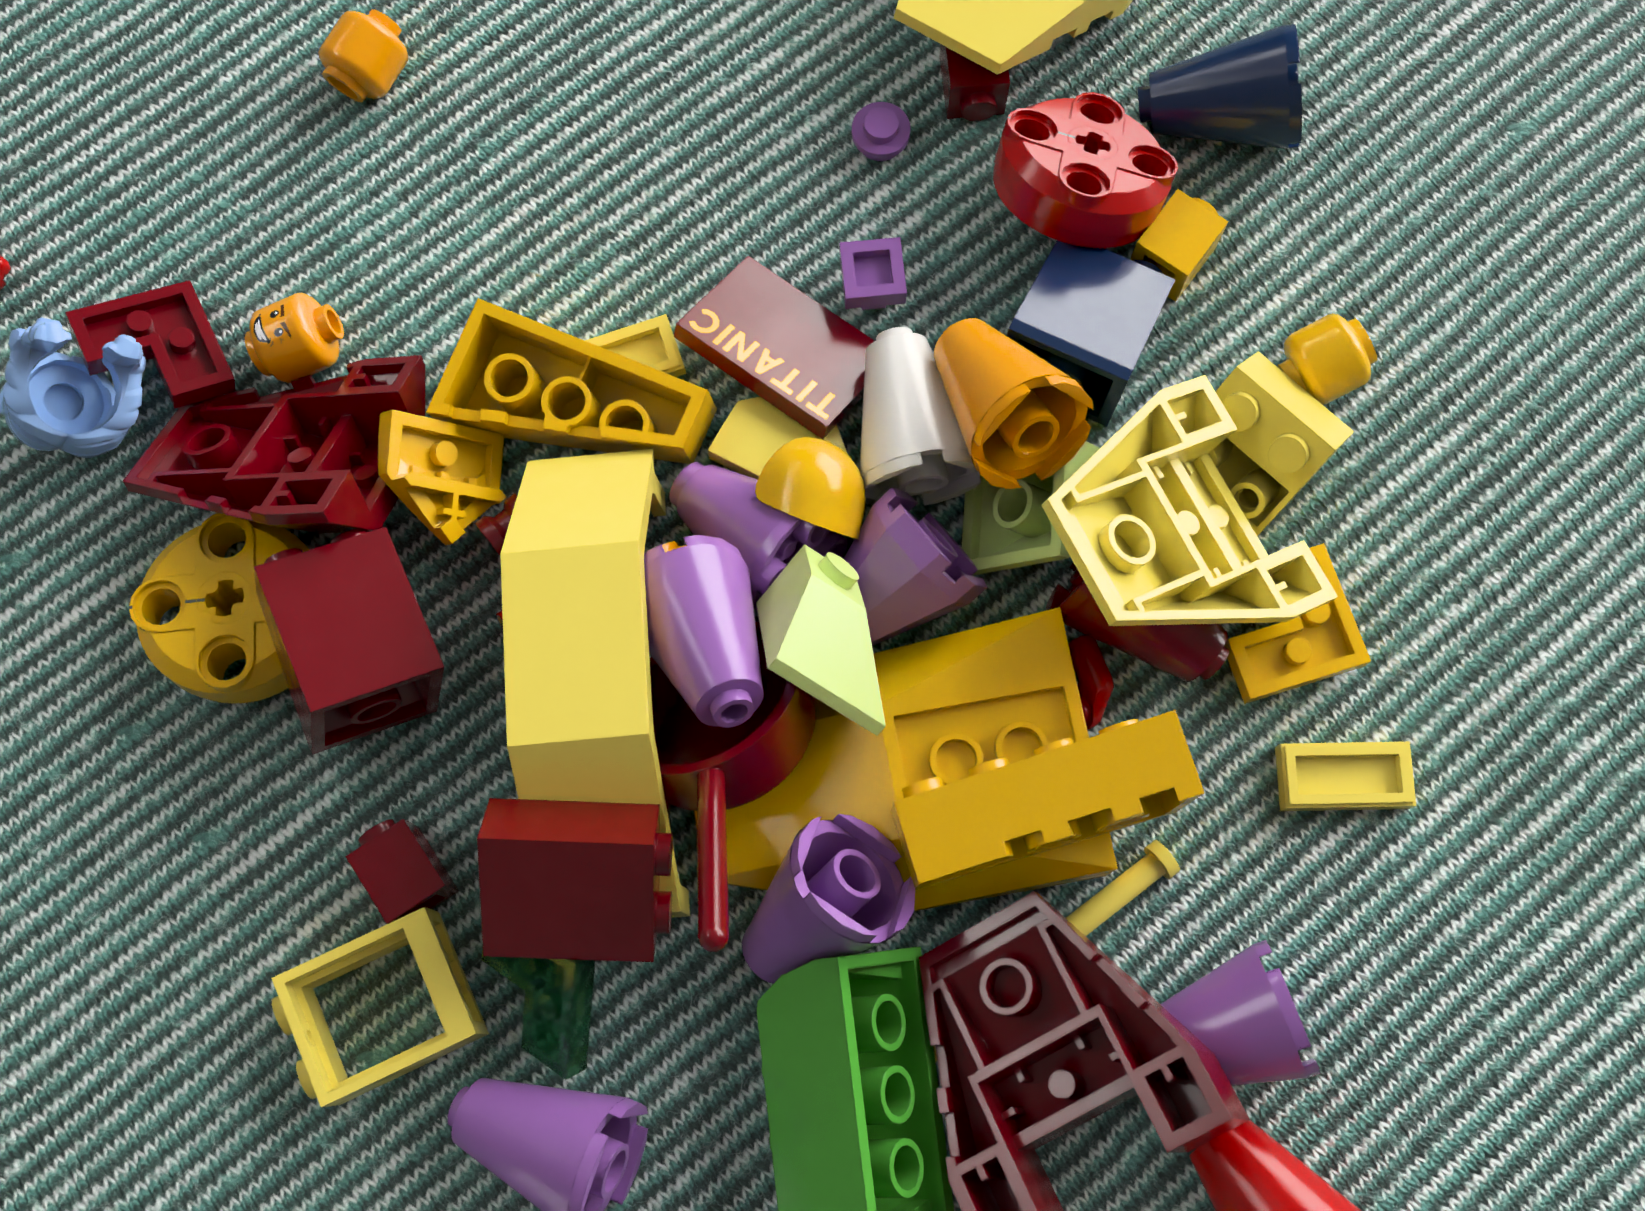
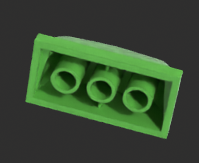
(853, 1087)

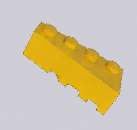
(566, 392)
(1046, 800)

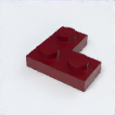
(171, 332)

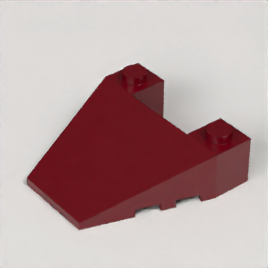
(1045, 1037)

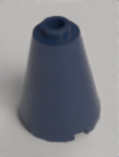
(1231, 93)

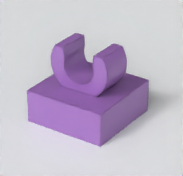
(872, 273)

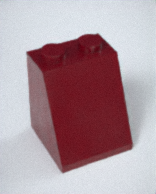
(349, 637)

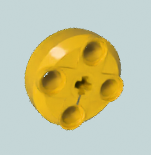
(217, 612)

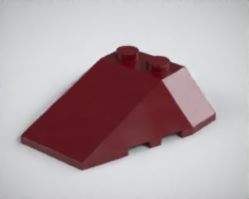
(286, 456)

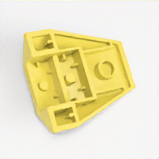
(1164, 531)

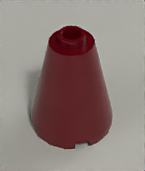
(1175, 649)

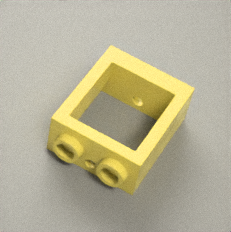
(301, 1015)

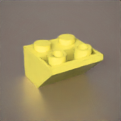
(1278, 439)

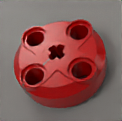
(1082, 171)

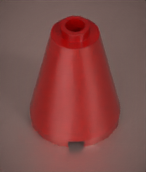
(1256, 1173)

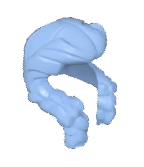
(56, 402)

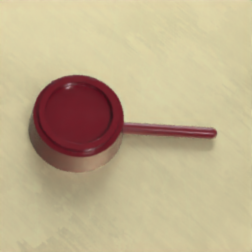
(725, 768)

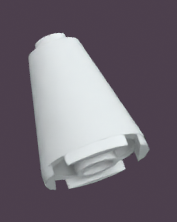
(909, 424)

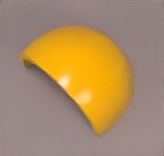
(815, 484)

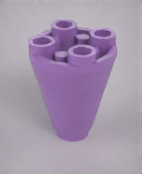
(726, 507)

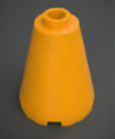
(1010, 404)

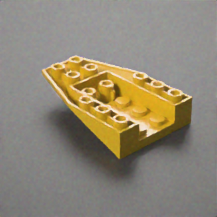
(944, 711)

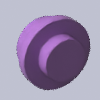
(880, 131)

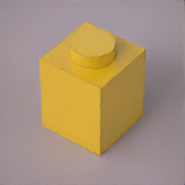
(1181, 239)

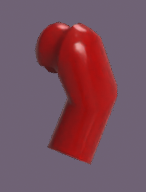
(1094, 678)

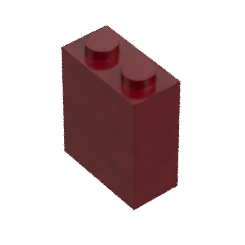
(573, 880)

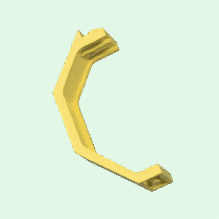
(581, 635)

